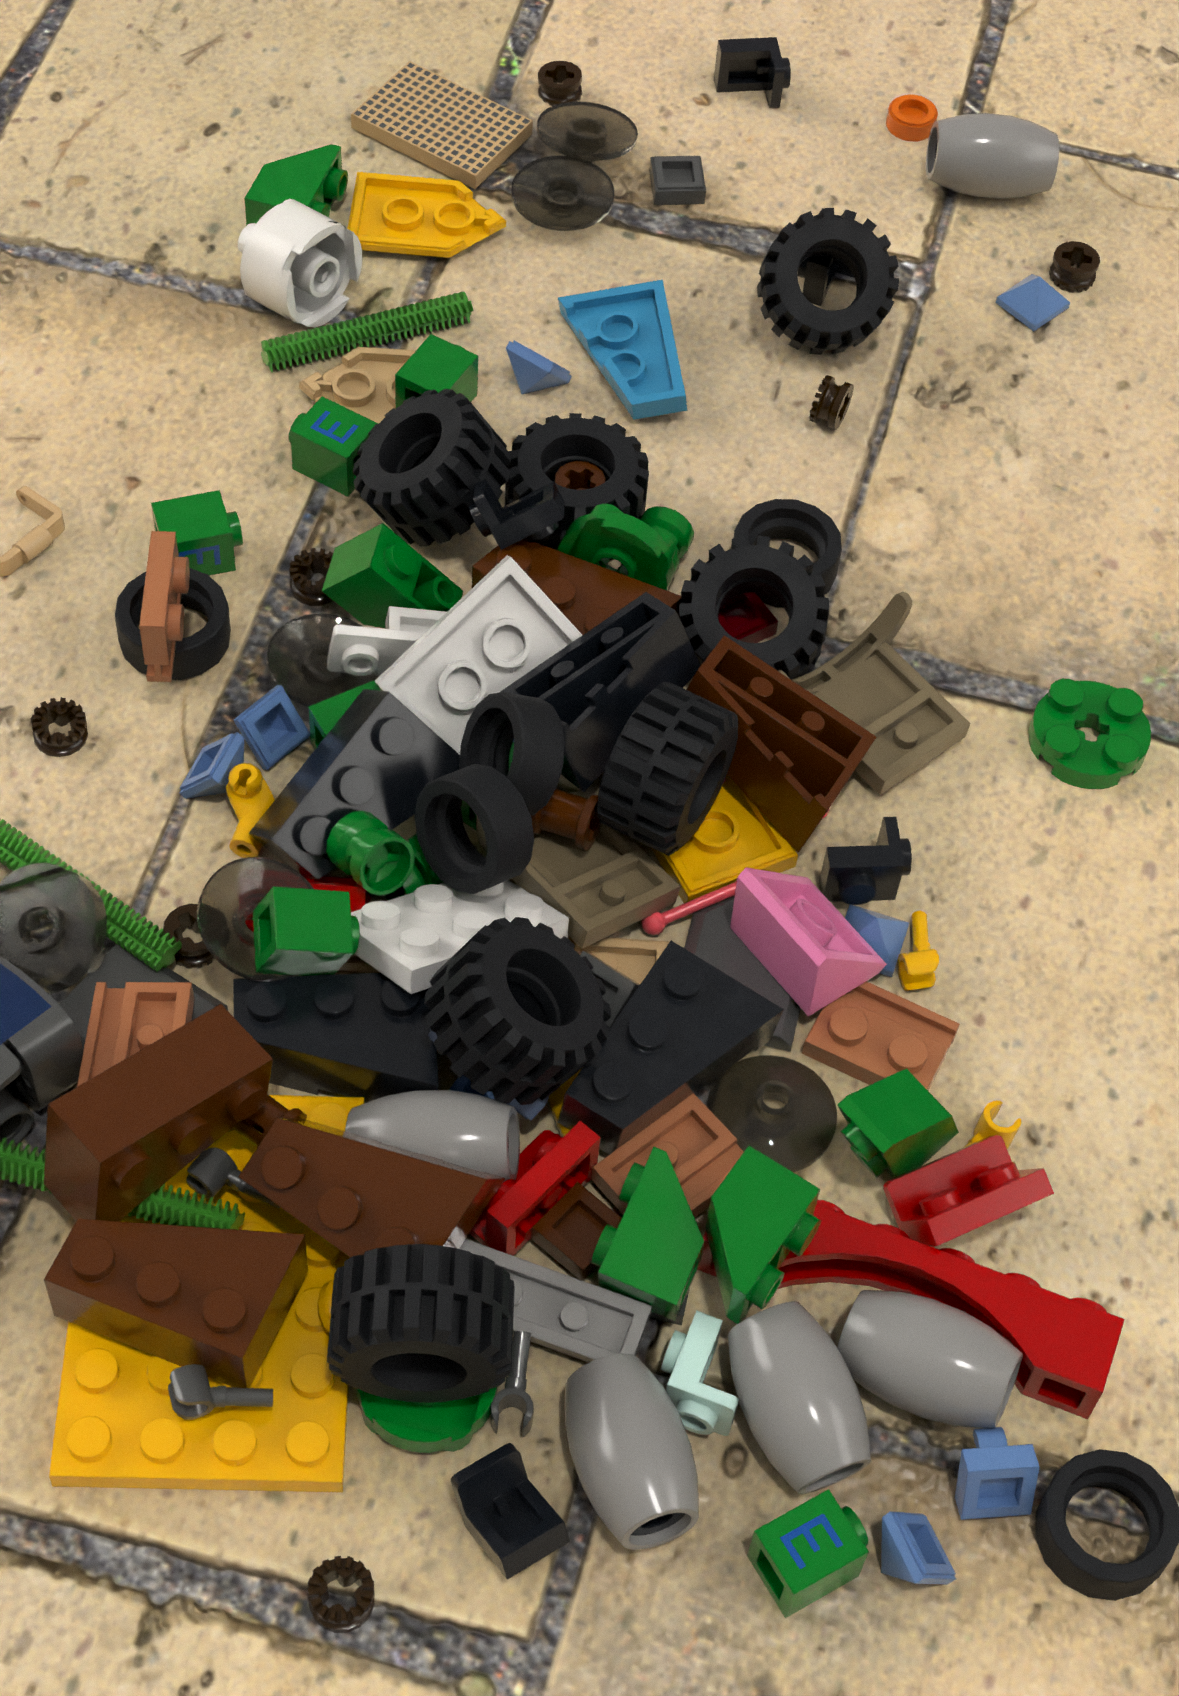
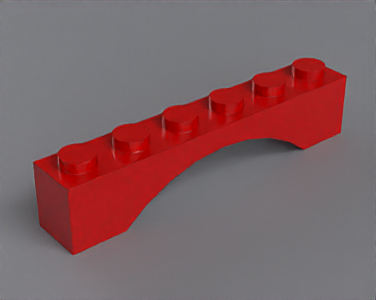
(1062, 1339)

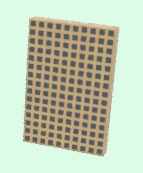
(442, 124)

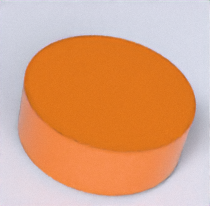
(911, 117)

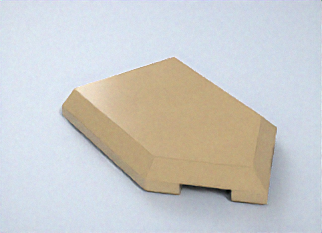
(361, 381)

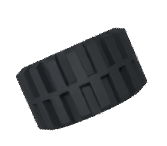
(848, 242)
(572, 439)
(425, 464)
(760, 571)
(667, 767)
(517, 1011)
(421, 1323)

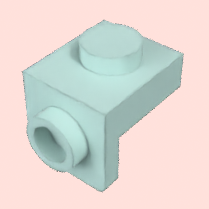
(688, 1361)

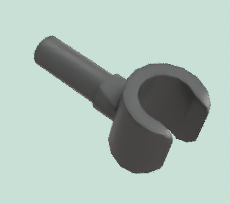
(214, 1170)
(515, 1386)
(194, 1397)

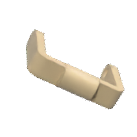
(39, 537)

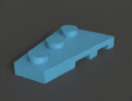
(631, 344)

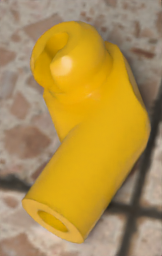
(250, 800)

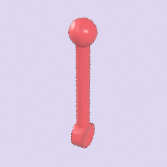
(657, 921)

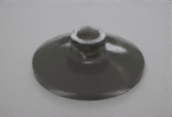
(587, 131)
(562, 193)
(299, 659)
(230, 901)
(788, 1135)

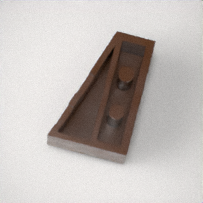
(577, 587)
(790, 743)
(152, 1115)
(366, 1191)
(180, 1290)

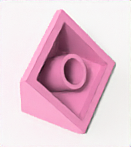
(801, 938)

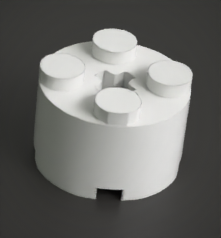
(299, 263)

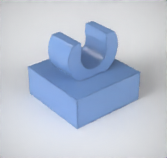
(996, 1477)

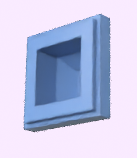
(1033, 302)
(533, 370)
(272, 727)
(212, 767)
(881, 933)
(913, 1550)

